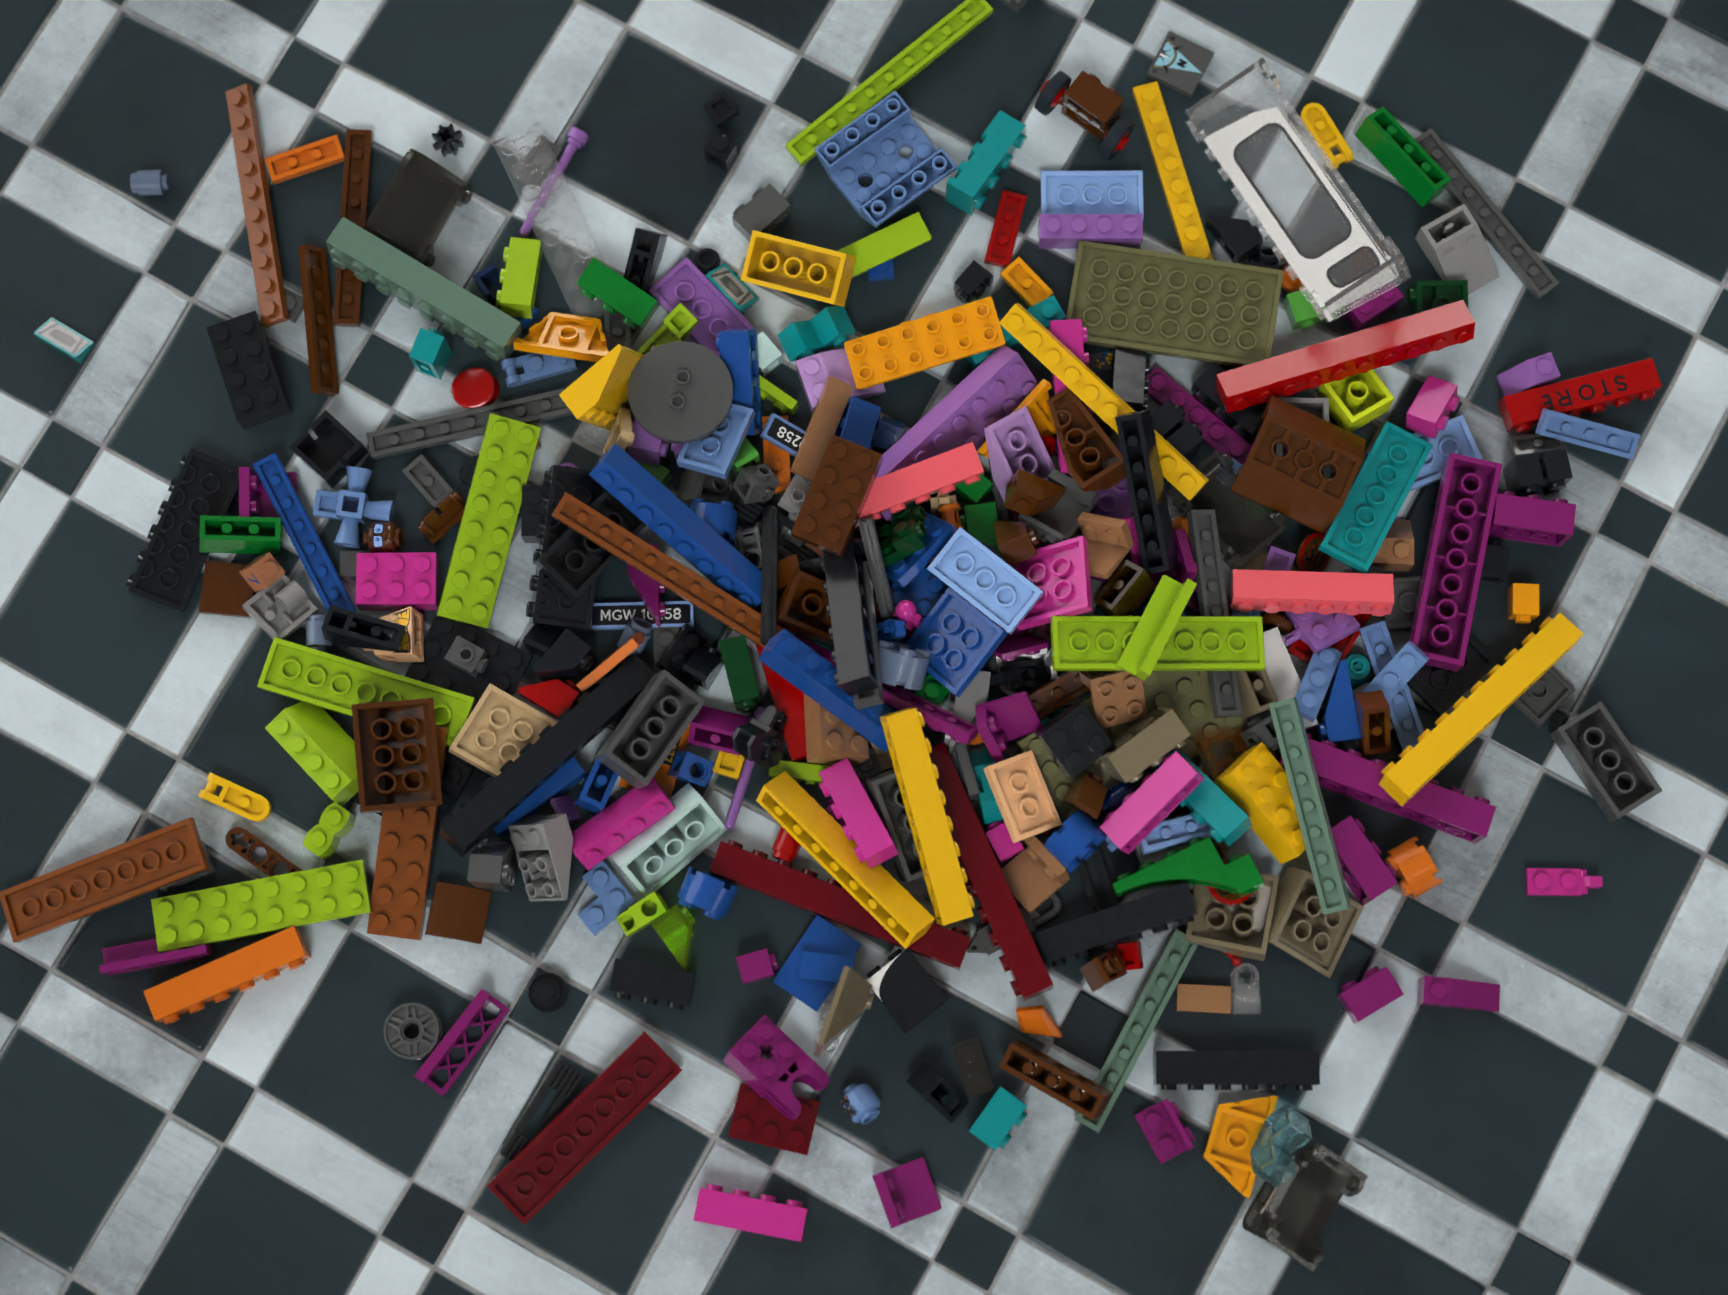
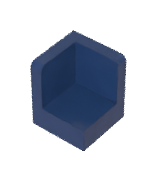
(489, 282)

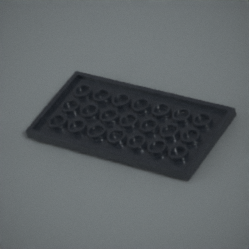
(504, 670)

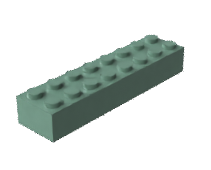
(423, 290)

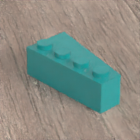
(985, 163)

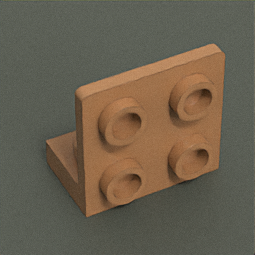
(1107, 542)
(1115, 696)
(1034, 875)

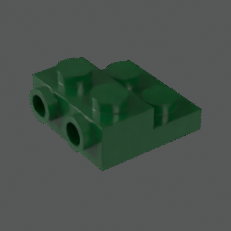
(1433, 294)
(903, 535)

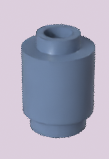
(149, 182)
(631, 629)
(314, 634)

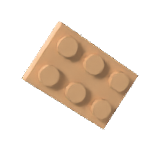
(1022, 796)

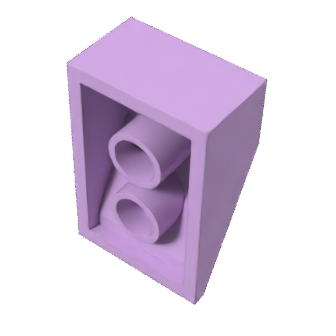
(816, 368)
(1014, 445)

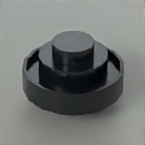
(1266, 258)
(548, 992)

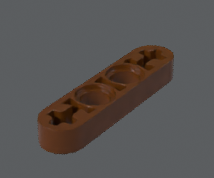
(272, 858)

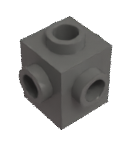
(756, 483)
(1261, 731)

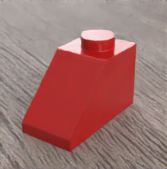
(552, 695)

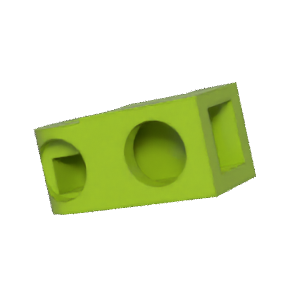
(642, 913)

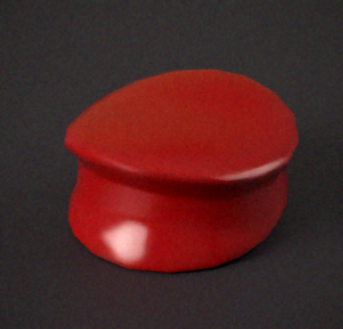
(475, 388)

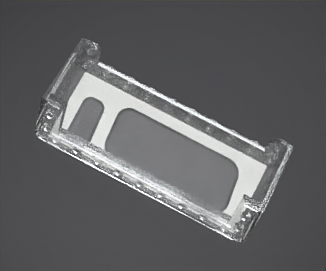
(1295, 194)

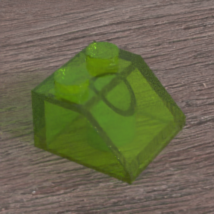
(677, 933)

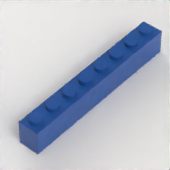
(678, 525)

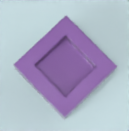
(1278, 560)

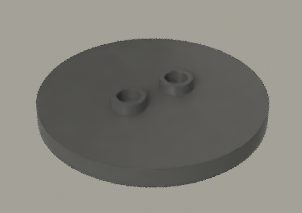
(680, 392)

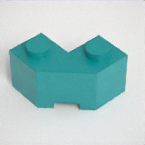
(821, 333)
(989, 809)

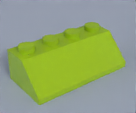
(319, 748)

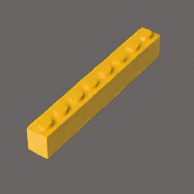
(927, 816)
(829, 846)

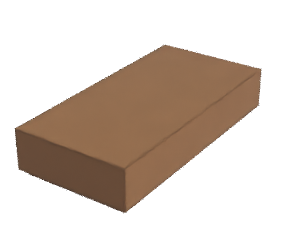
(1203, 998)

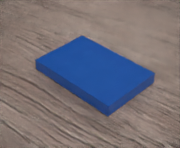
(819, 938)

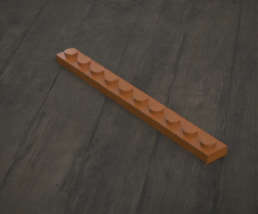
(257, 206)
(660, 567)

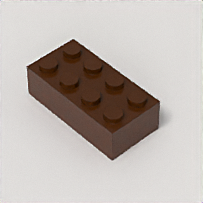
(837, 495)

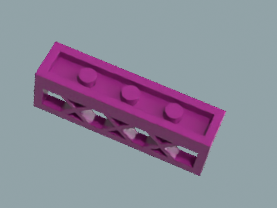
(145, 955)
(453, 1037)

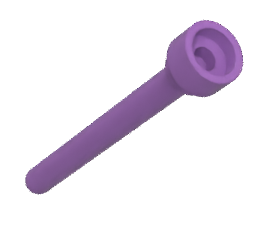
(575, 140)
(741, 785)

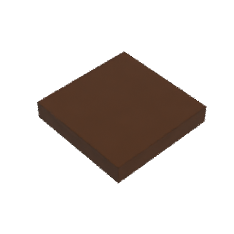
(224, 590)

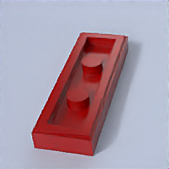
(1005, 229)

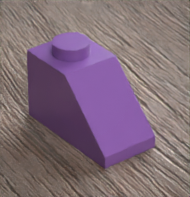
(1529, 375)

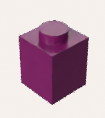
(756, 966)

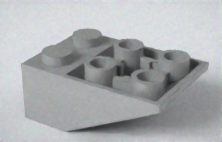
(1458, 249)
(964, 706)
(544, 855)

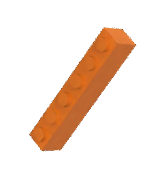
(226, 975)

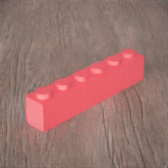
(922, 480)
(1312, 592)

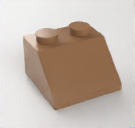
(1397, 548)

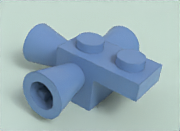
(352, 507)

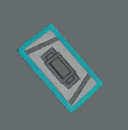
(732, 288)
(64, 339)

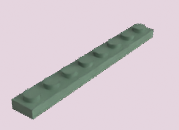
(1309, 806)
(1142, 1022)

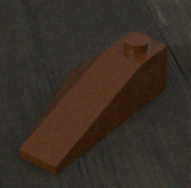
(1086, 448)

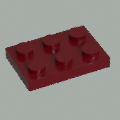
(763, 1124)

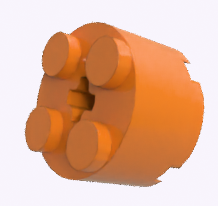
(1413, 868)

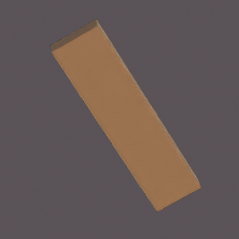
(821, 427)

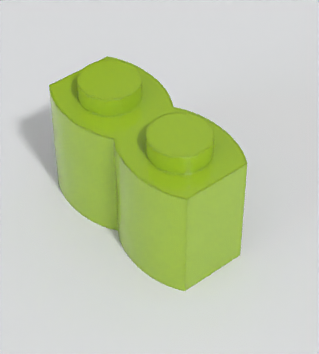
(325, 836)

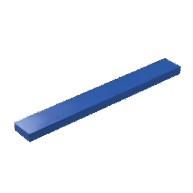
(302, 533)

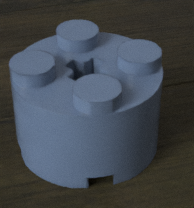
(902, 665)

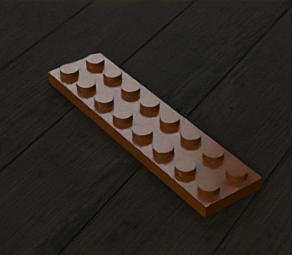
(405, 866)
(104, 880)

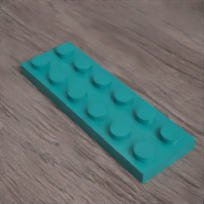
(1375, 497)

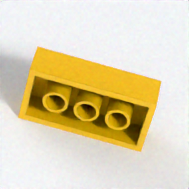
(798, 268)
(1263, 792)

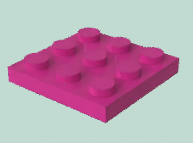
(1063, 576)

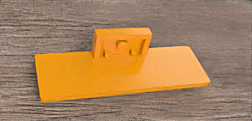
(924, 343)

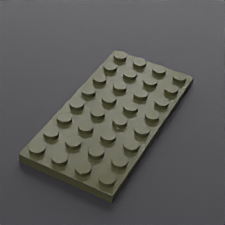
(1175, 304)
(1180, 690)

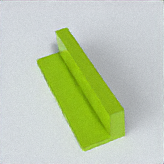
(888, 243)
(1155, 626)

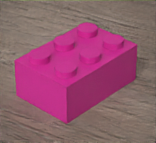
(397, 581)

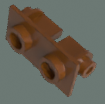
(436, 526)

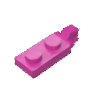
(1559, 882)

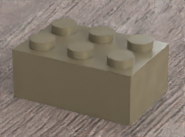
(1145, 744)

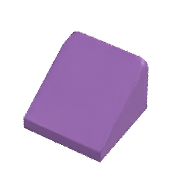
(566, 805)

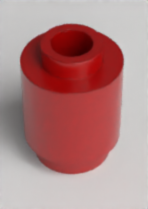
(785, 846)

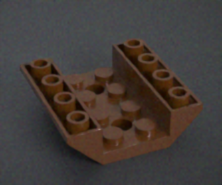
(1295, 481)

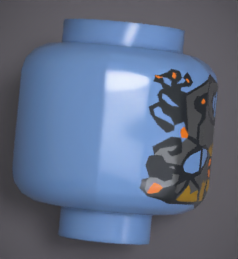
(860, 1103)

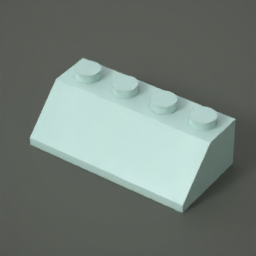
(670, 842)

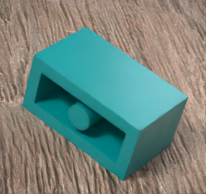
(430, 353)
(998, 1118)

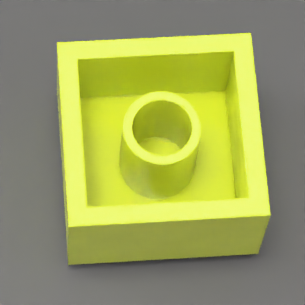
(1356, 399)

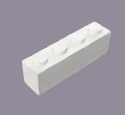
(1281, 670)

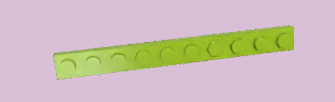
(890, 77)

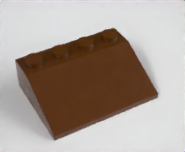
(396, 755)

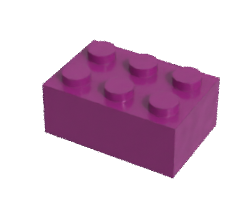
(1532, 519)
(1361, 862)

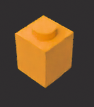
(1523, 602)

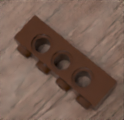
(1056, 1079)

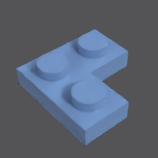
(611, 901)

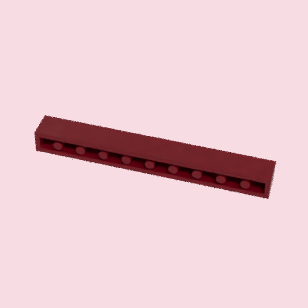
(990, 886)
(827, 900)

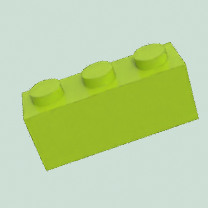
(520, 277)

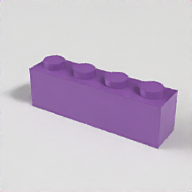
(1066, 230)

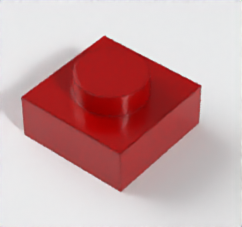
(1131, 954)

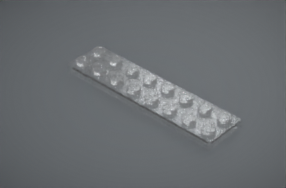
(551, 213)

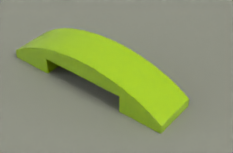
(676, 327)

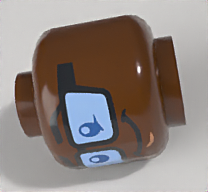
(383, 537)

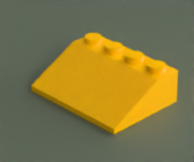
(603, 388)

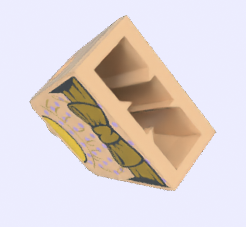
(412, 644)

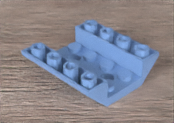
(872, 149)

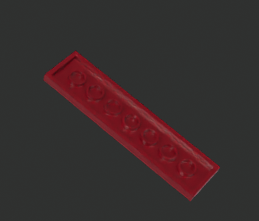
(583, 1127)

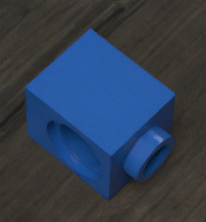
(681, 769)

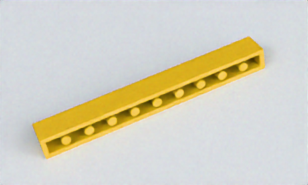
(1480, 709)

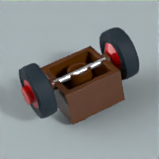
(1090, 107)

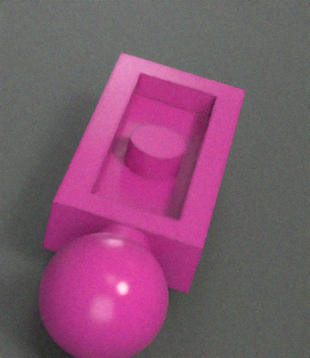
(906, 611)

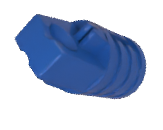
(891, 630)

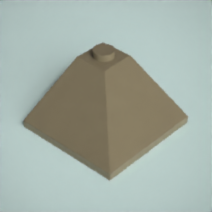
(1235, 928)
(1302, 928)
(846, 1007)

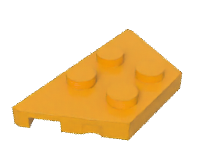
(565, 337)
(1039, 410)
(1233, 1137)

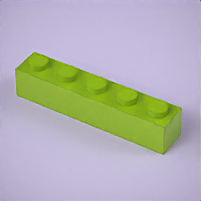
(799, 771)

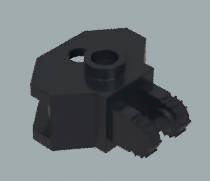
(762, 738)

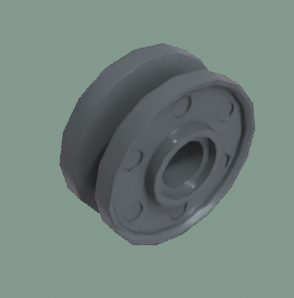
(397, 1027)

